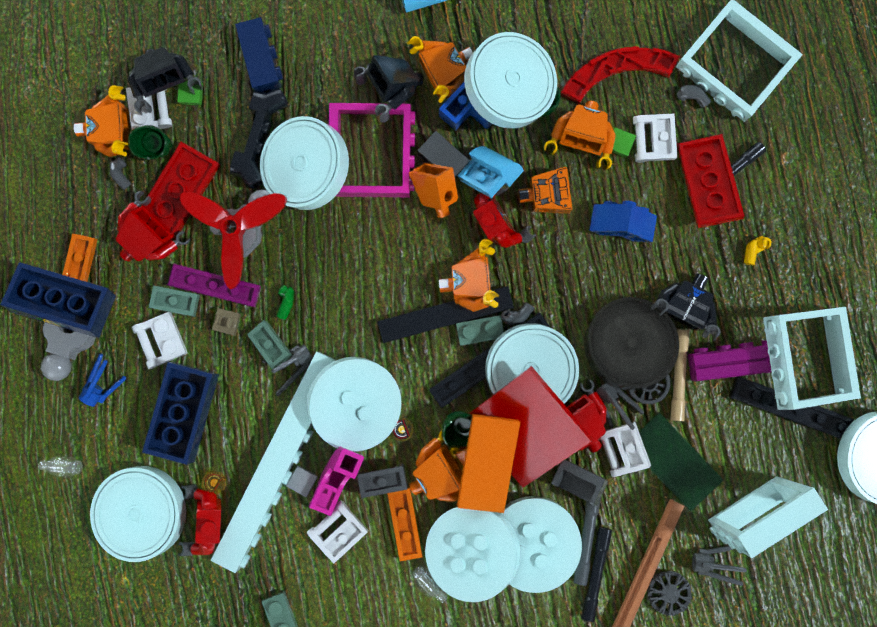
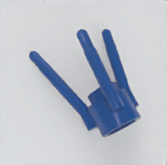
(91, 391)

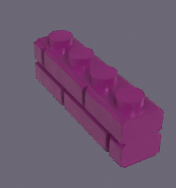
(729, 362)

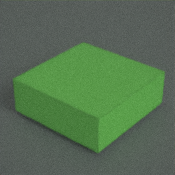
(186, 97)
(623, 142)

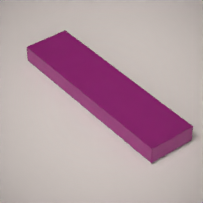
(213, 285)

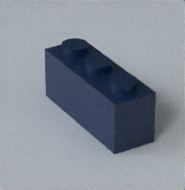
(259, 55)

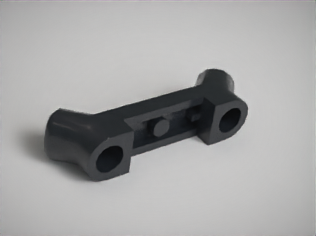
(263, 106)

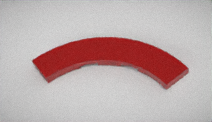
(616, 62)

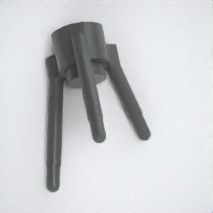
(300, 356)
(609, 394)
(705, 564)

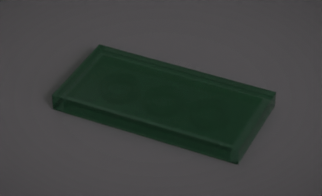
(677, 463)

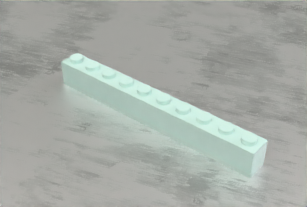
(270, 476)

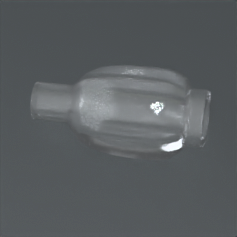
(62, 466)
(426, 584)

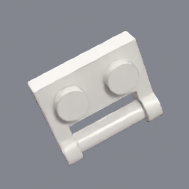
(149, 118)
(662, 137)
(166, 336)
(630, 448)
(343, 537)

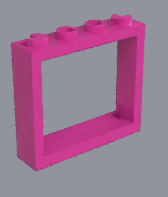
(335, 112)

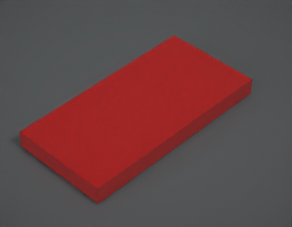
(185, 172)
(710, 181)

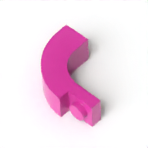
(338, 470)

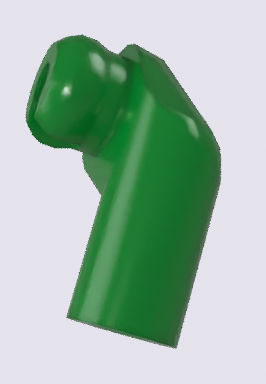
(287, 302)

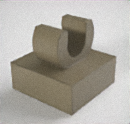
(226, 321)

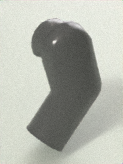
(693, 92)
(116, 173)
(517, 317)

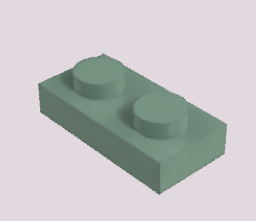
(174, 301)
(479, 330)
(269, 344)
(279, 611)

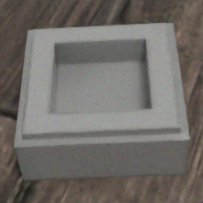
(302, 481)

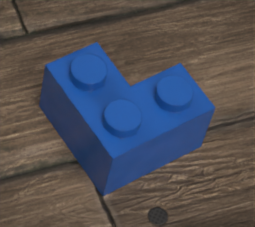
(459, 108)
(623, 220)

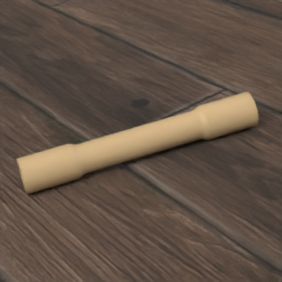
(678, 400)

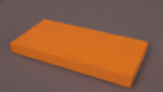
(488, 463)

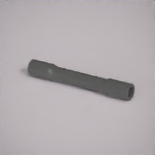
(582, 570)

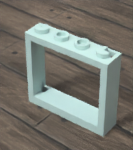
(760, 35)
(840, 355)
(800, 508)

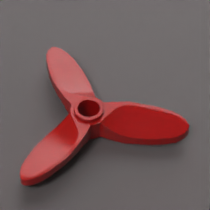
(249, 217)

